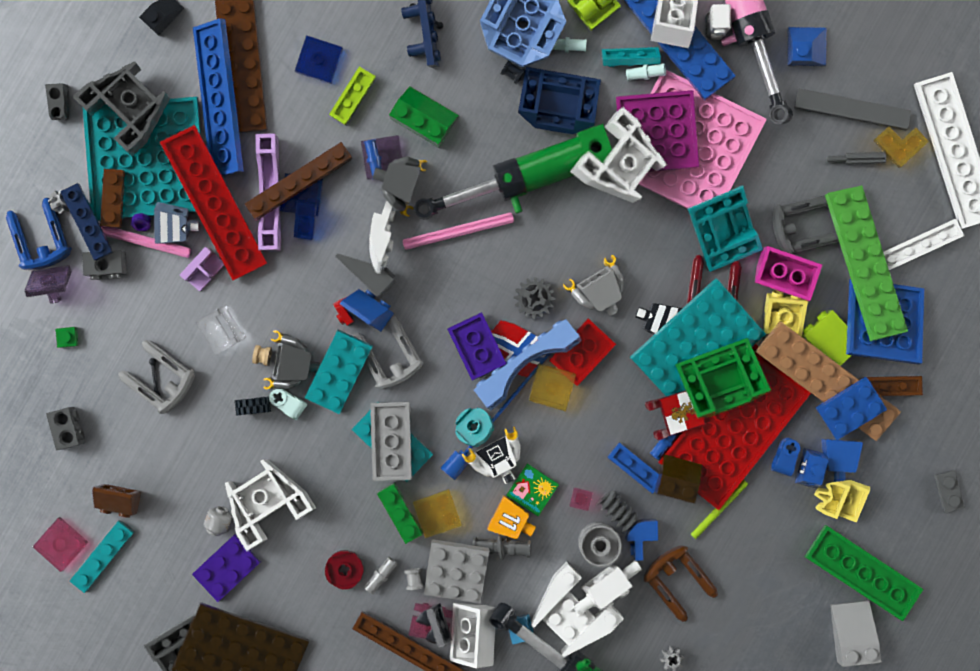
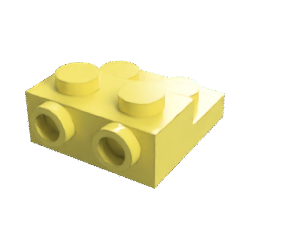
(786, 309)

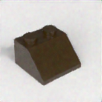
(679, 479)

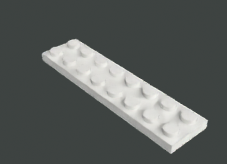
(952, 145)

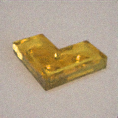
(900, 150)

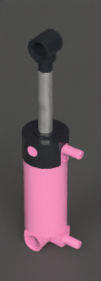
(750, 27)

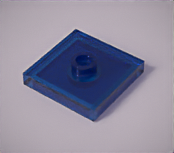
(318, 59)

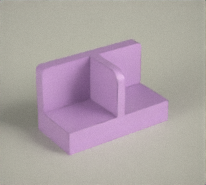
(202, 269)

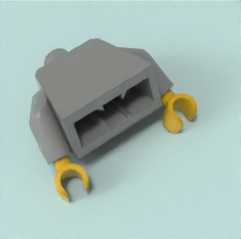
(600, 289)

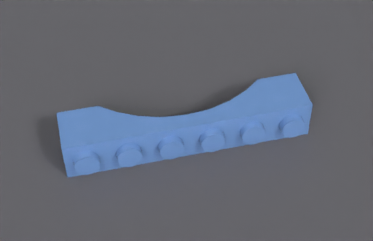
(495, 388)

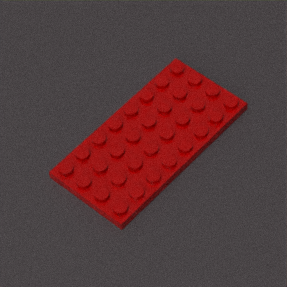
(739, 437)

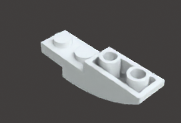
(380, 237)

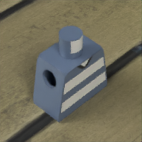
(172, 223)

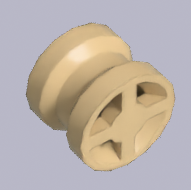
(262, 355)

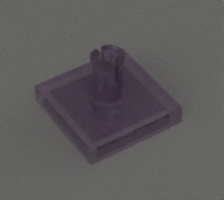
(48, 282)

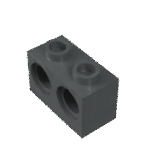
(59, 429)

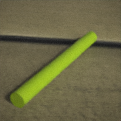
(715, 513)

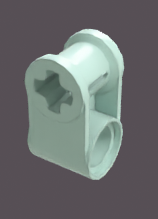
(290, 405)

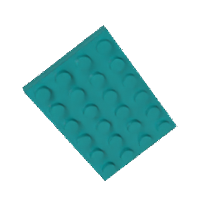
(700, 327)

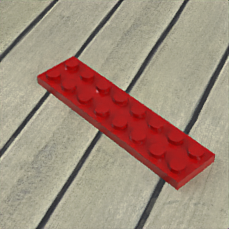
(213, 202)

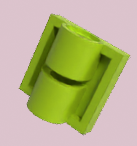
(594, 11)

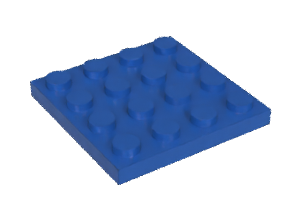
(899, 348)

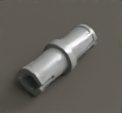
(381, 575)

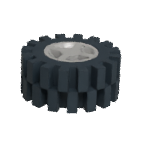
(252, 406)

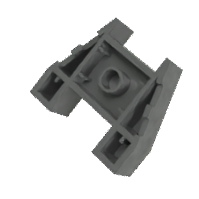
(129, 101)

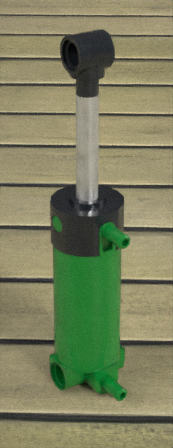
(504, 619)

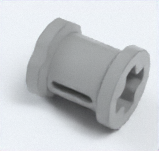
(413, 578)

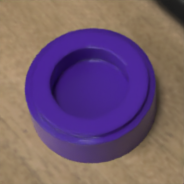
(141, 222)

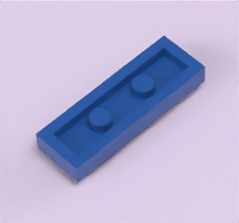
(634, 467)

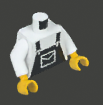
(497, 457)

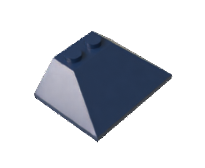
(559, 100)

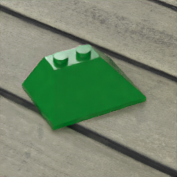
(723, 379)

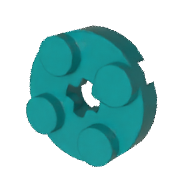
(481, 434)

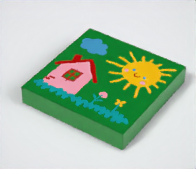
(532, 489)

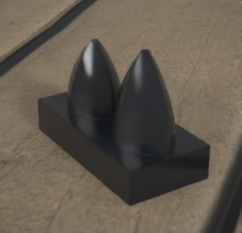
(435, 618)

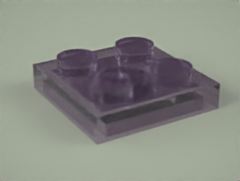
(388, 149)

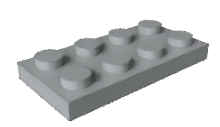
(391, 441)

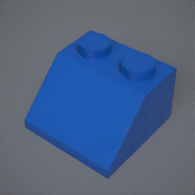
(368, 309)

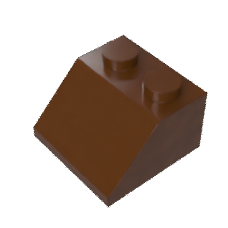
(116, 499)

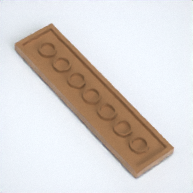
(817, 372)

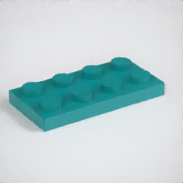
(338, 371)
(419, 452)

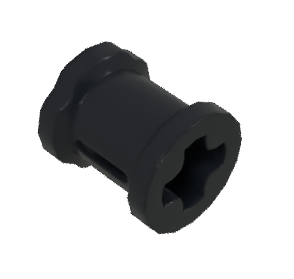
(512, 71)

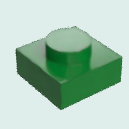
(66, 337)

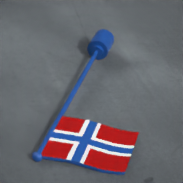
(511, 341)

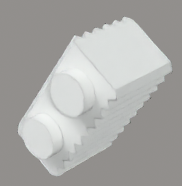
(718, 21)

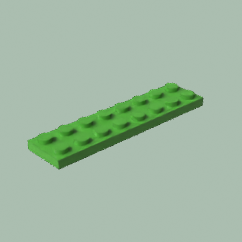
(866, 263)

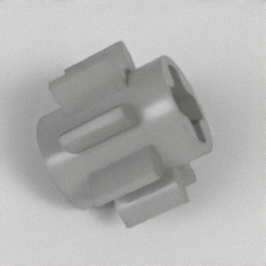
(57, 202)
(672, 664)

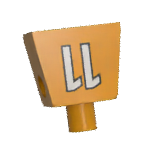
(510, 520)

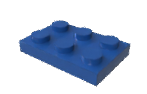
(851, 408)

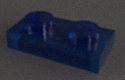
(305, 219)

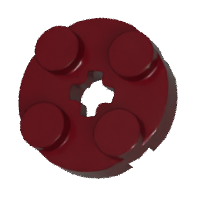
(337, 578)

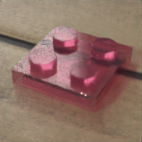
(60, 544)

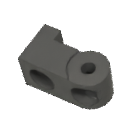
(57, 101)

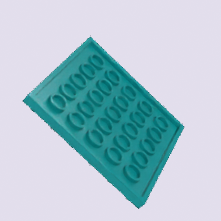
(147, 173)

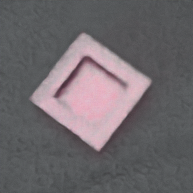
(580, 498)

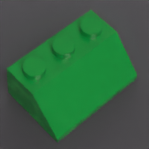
(423, 116)

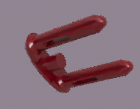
(696, 275)

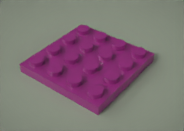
(669, 123)

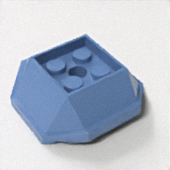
(522, 45)

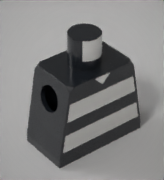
(656, 316)

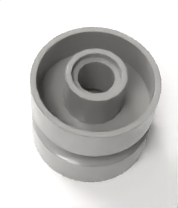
(599, 544)

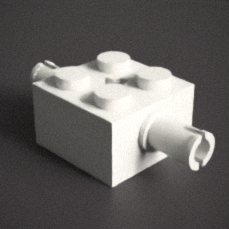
(607, 587)

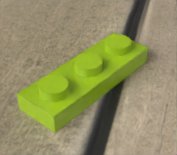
(352, 96)

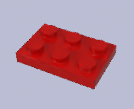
(586, 354)

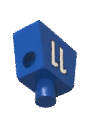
(812, 468)

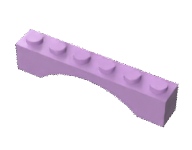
(268, 169)

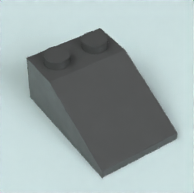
(364, 271)

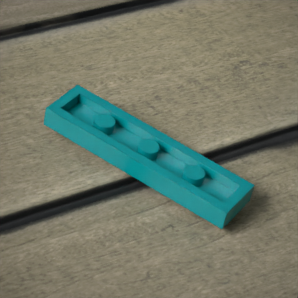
(101, 556)

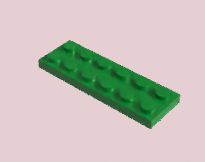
(863, 573)

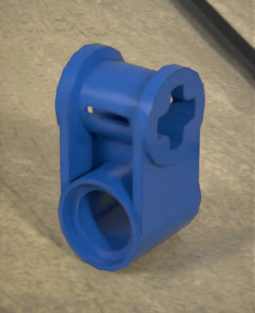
(785, 459)

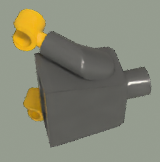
(399, 182)
(291, 363)

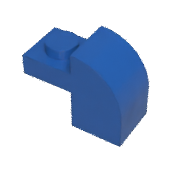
(641, 531)

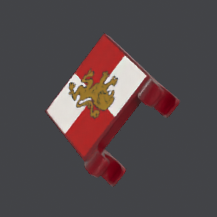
(677, 414)

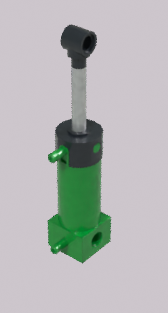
(529, 172)

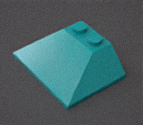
(725, 229)

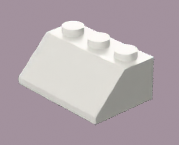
(472, 635)

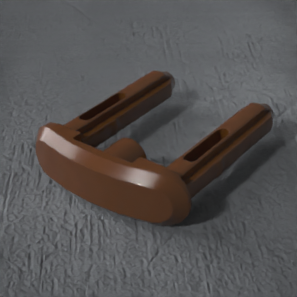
(665, 562)

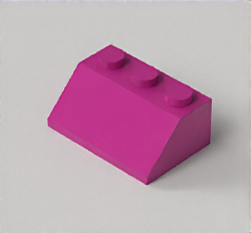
(787, 273)

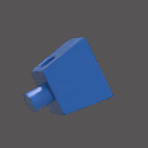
(842, 456)

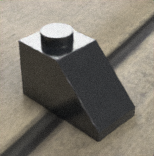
(161, 14)

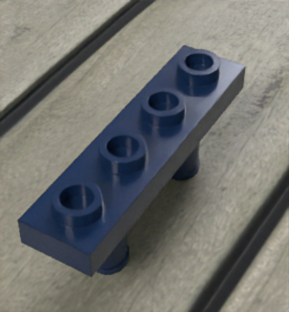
(430, 36)
(86, 222)

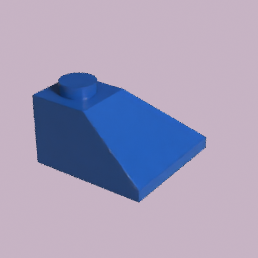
(806, 46)

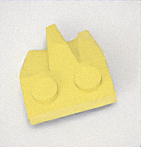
(842, 499)

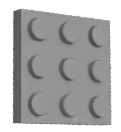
(456, 571)

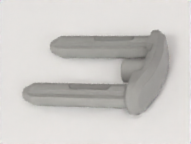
(400, 374)
(176, 391)

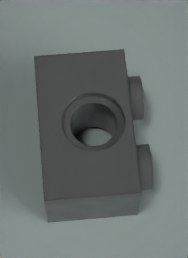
(115, 269)

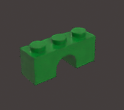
(399, 513)

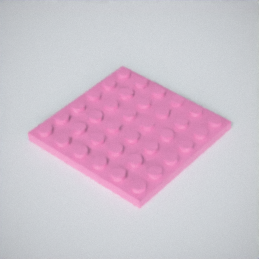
(723, 142)

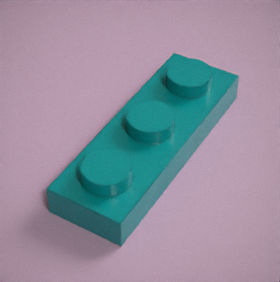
(631, 56)

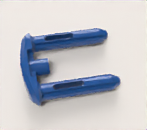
(45, 258)

